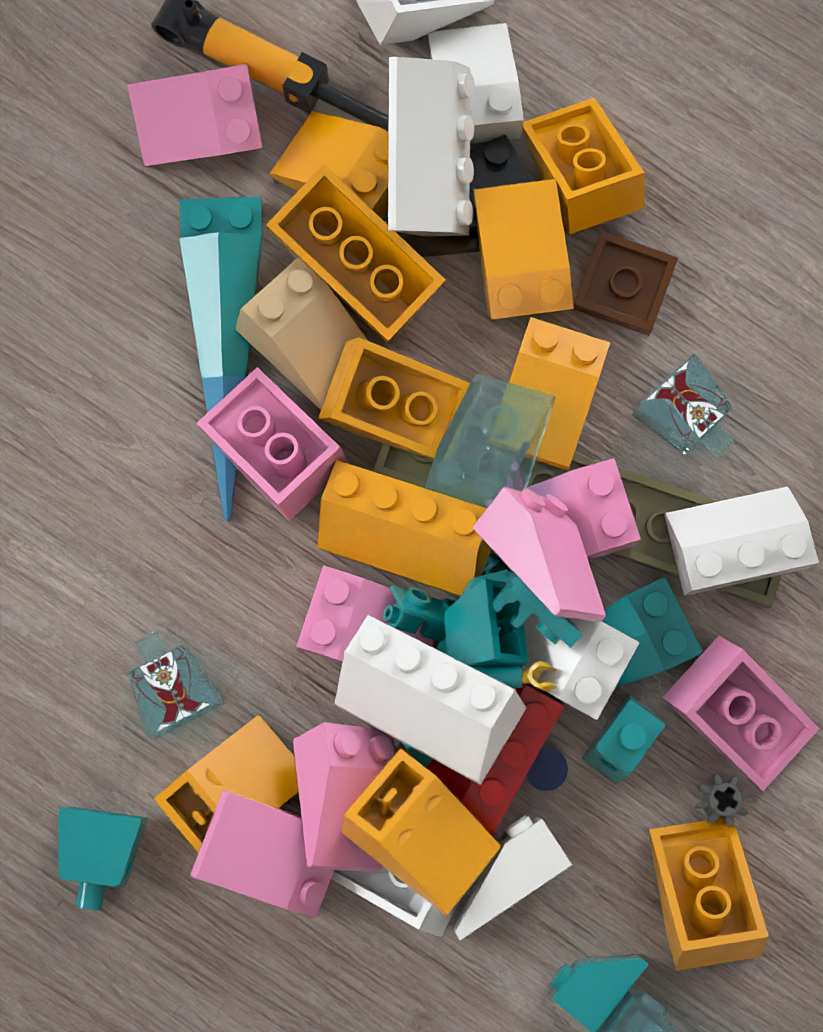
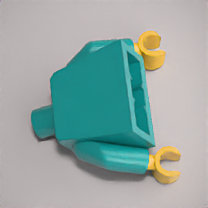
(486, 637)

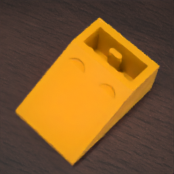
(247, 764)
(420, 832)

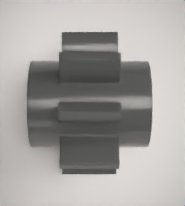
(734, 797)

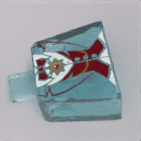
(687, 409)
(170, 687)

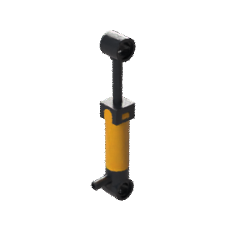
(297, 78)

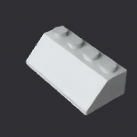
(429, 147)
(427, 699)

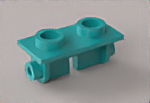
(415, 607)

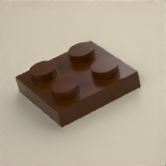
(625, 283)

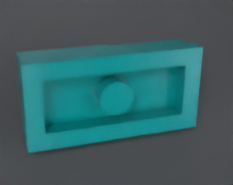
(551, 626)

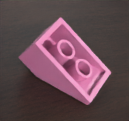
(195, 115)
(272, 443)
(596, 505)
(543, 551)
(338, 611)
(741, 712)
(332, 772)
(260, 855)

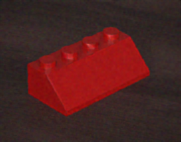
(494, 795)

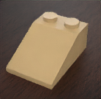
(299, 328)

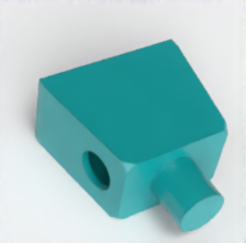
(624, 740)
(97, 850)

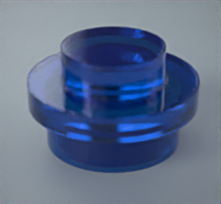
(548, 770)

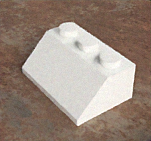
(740, 540)

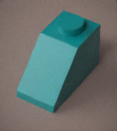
(595, 986)

